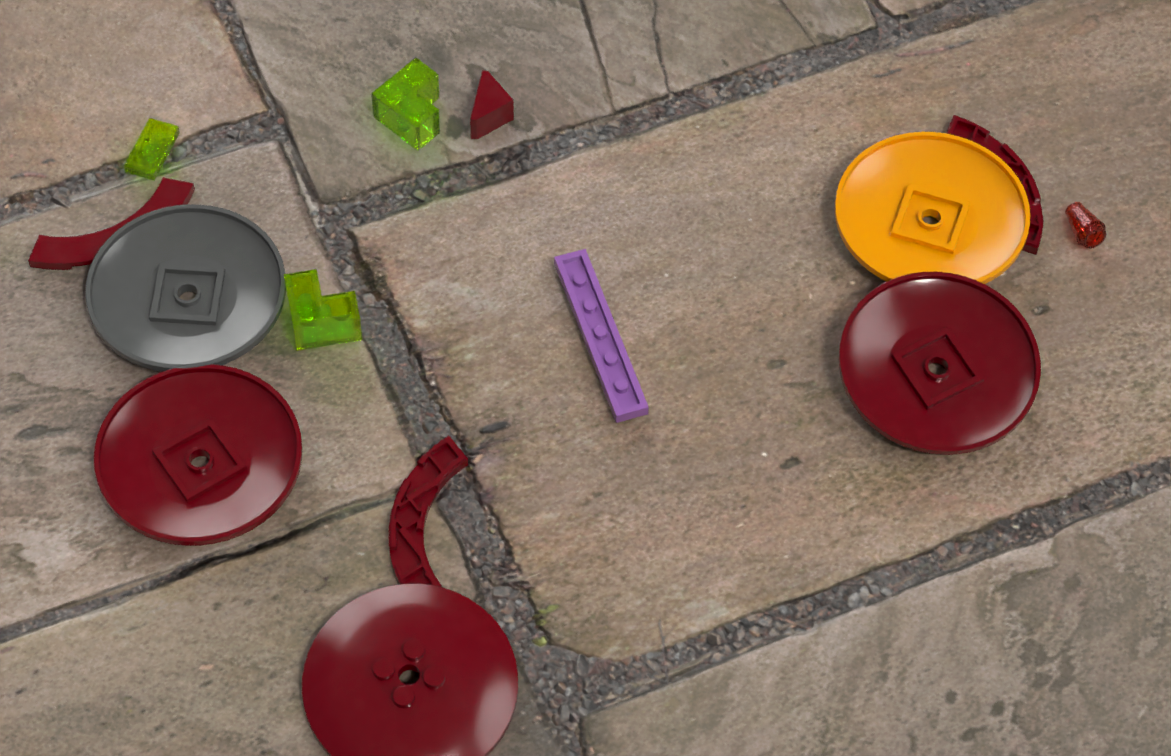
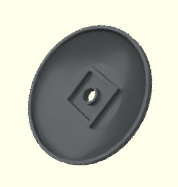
(179, 250)

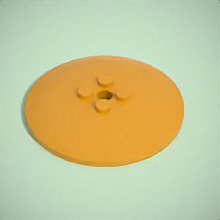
(937, 175)

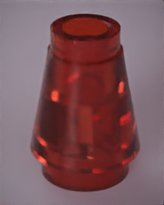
(1085, 225)

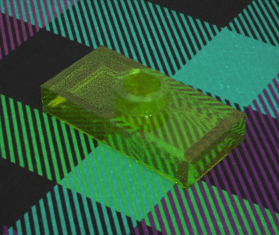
(151, 149)

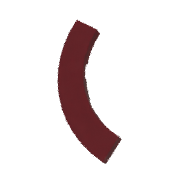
(971, 131)
(72, 251)
(412, 508)

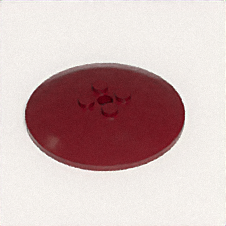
(945, 321)
(191, 413)
(453, 644)

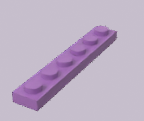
(601, 336)

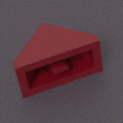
(491, 107)

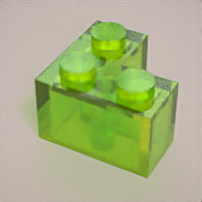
(406, 104)
(319, 318)

